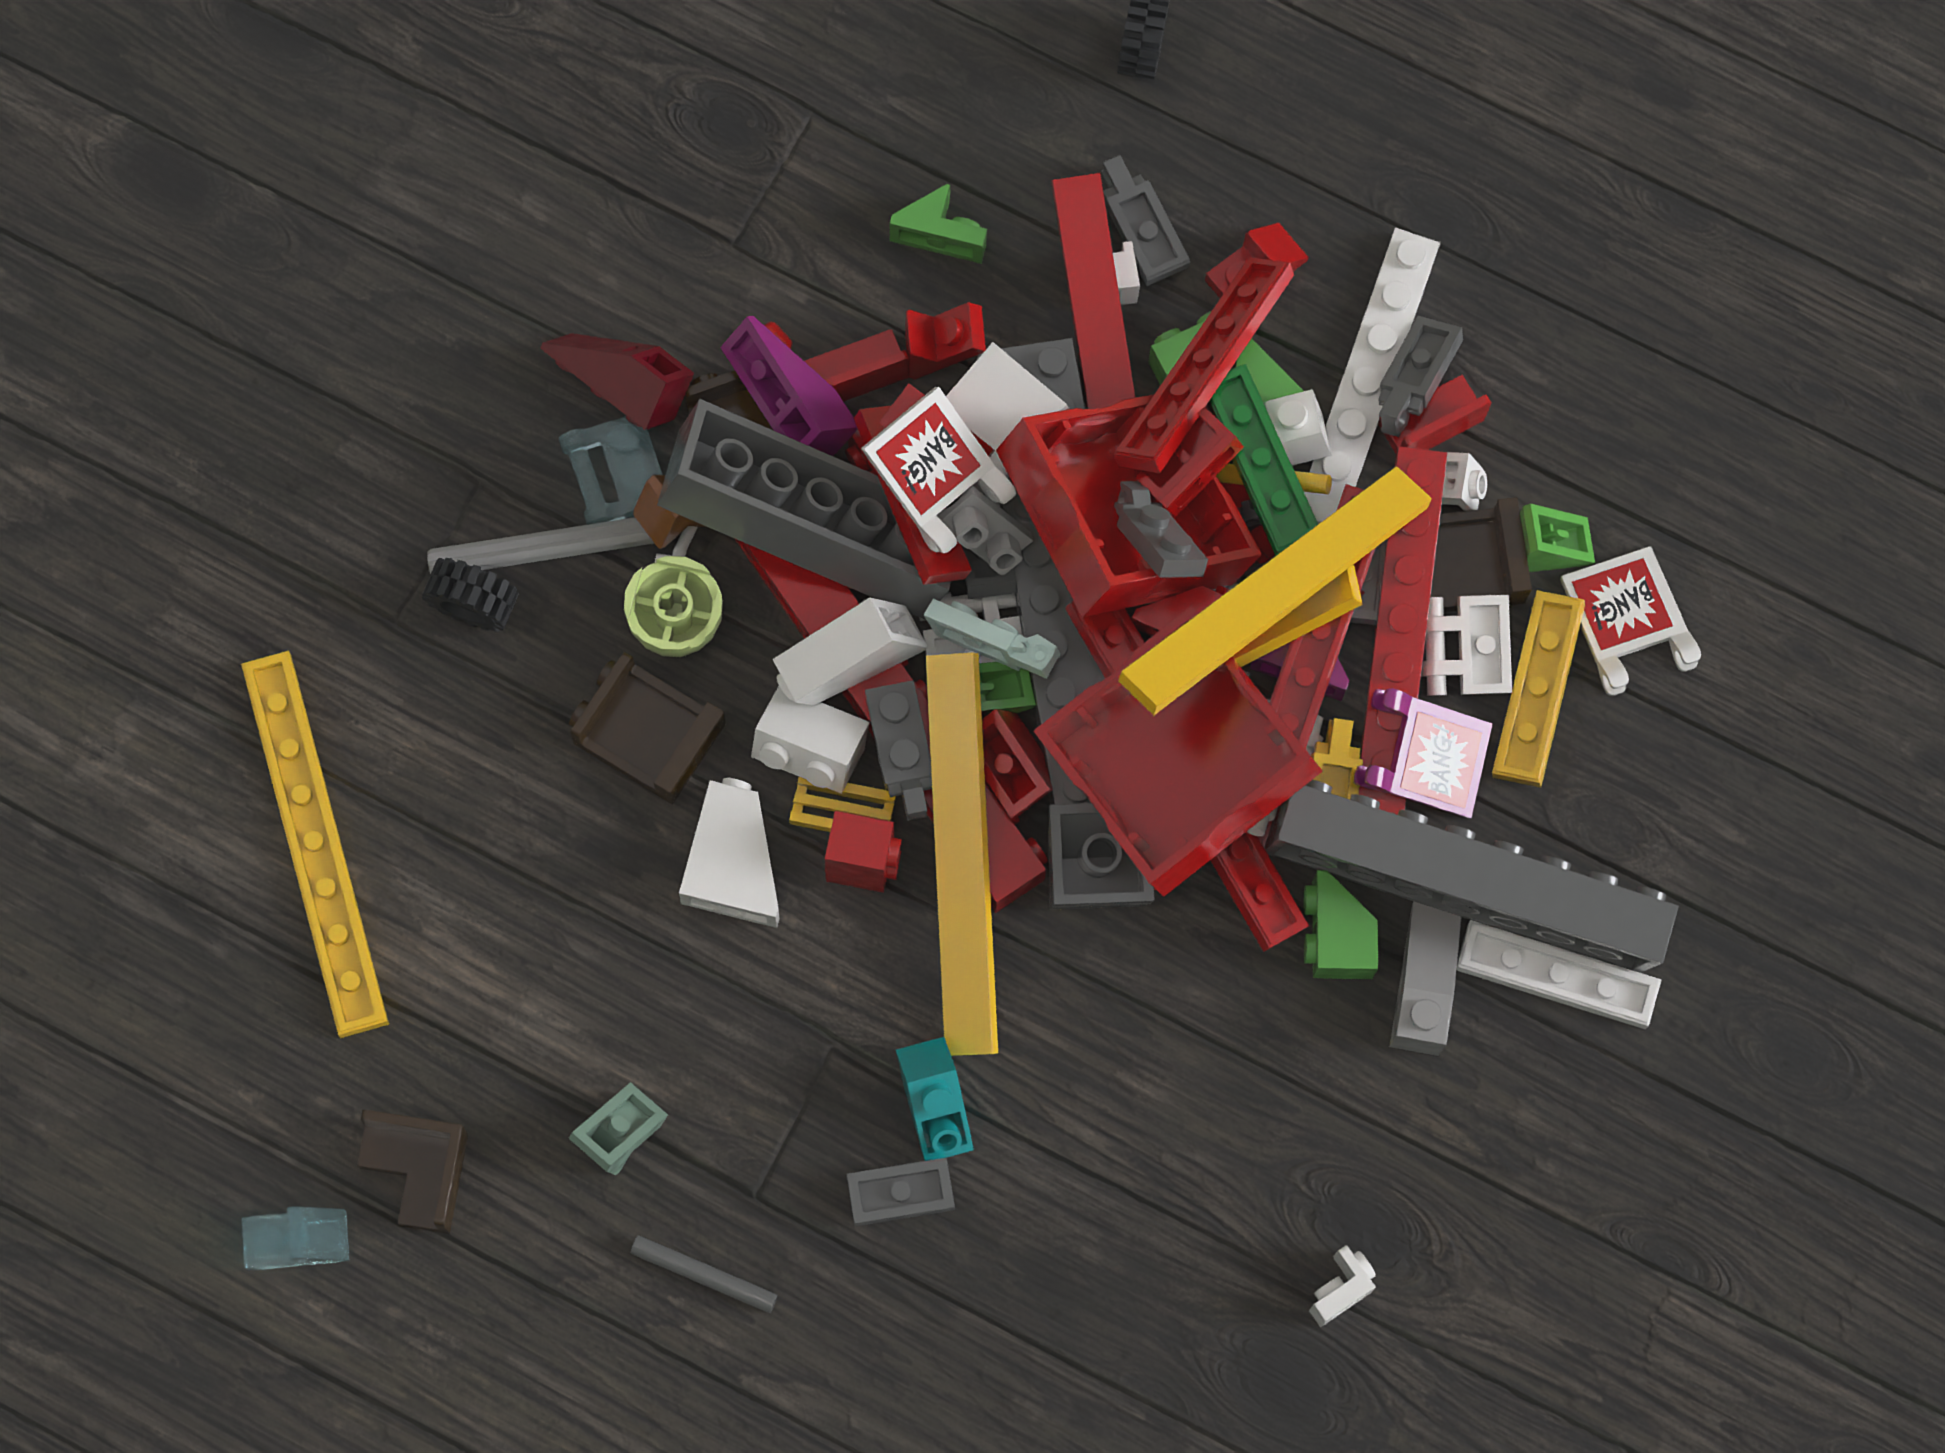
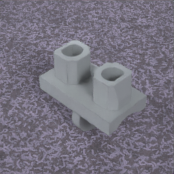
(987, 530)

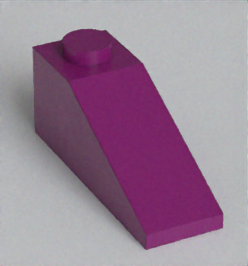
(788, 389)

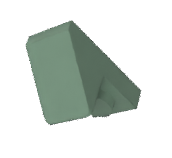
(618, 1128)

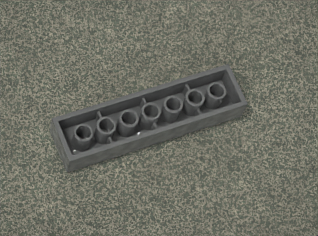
(1472, 877)

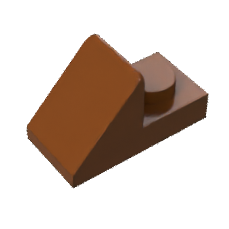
(659, 522)

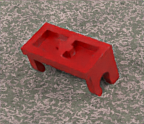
(1194, 463)

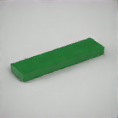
(1262, 461)

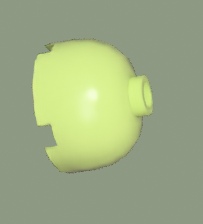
(673, 606)

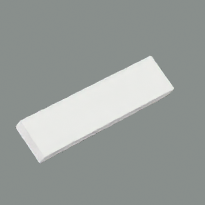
(1558, 974)

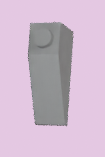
(1426, 981)

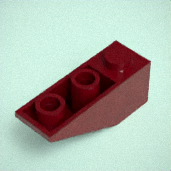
(630, 375)

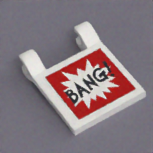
(930, 462)
(1629, 611)

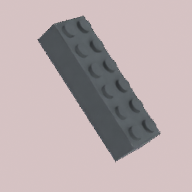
(792, 505)

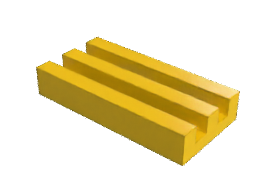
(852, 791)

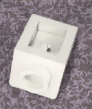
(1463, 482)
(1339, 1296)

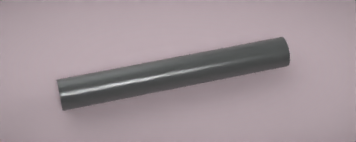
(704, 1274)

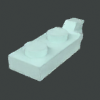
(993, 640)

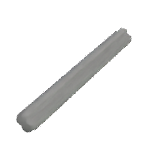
(545, 545)

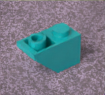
(935, 1099)

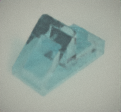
(295, 1238)

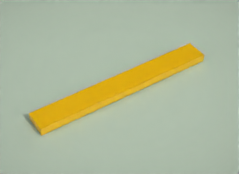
(1273, 590)
(315, 845)
(961, 853)

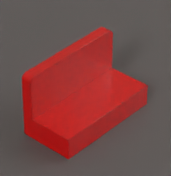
(863, 365)
(1447, 415)

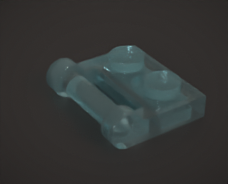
(629, 461)

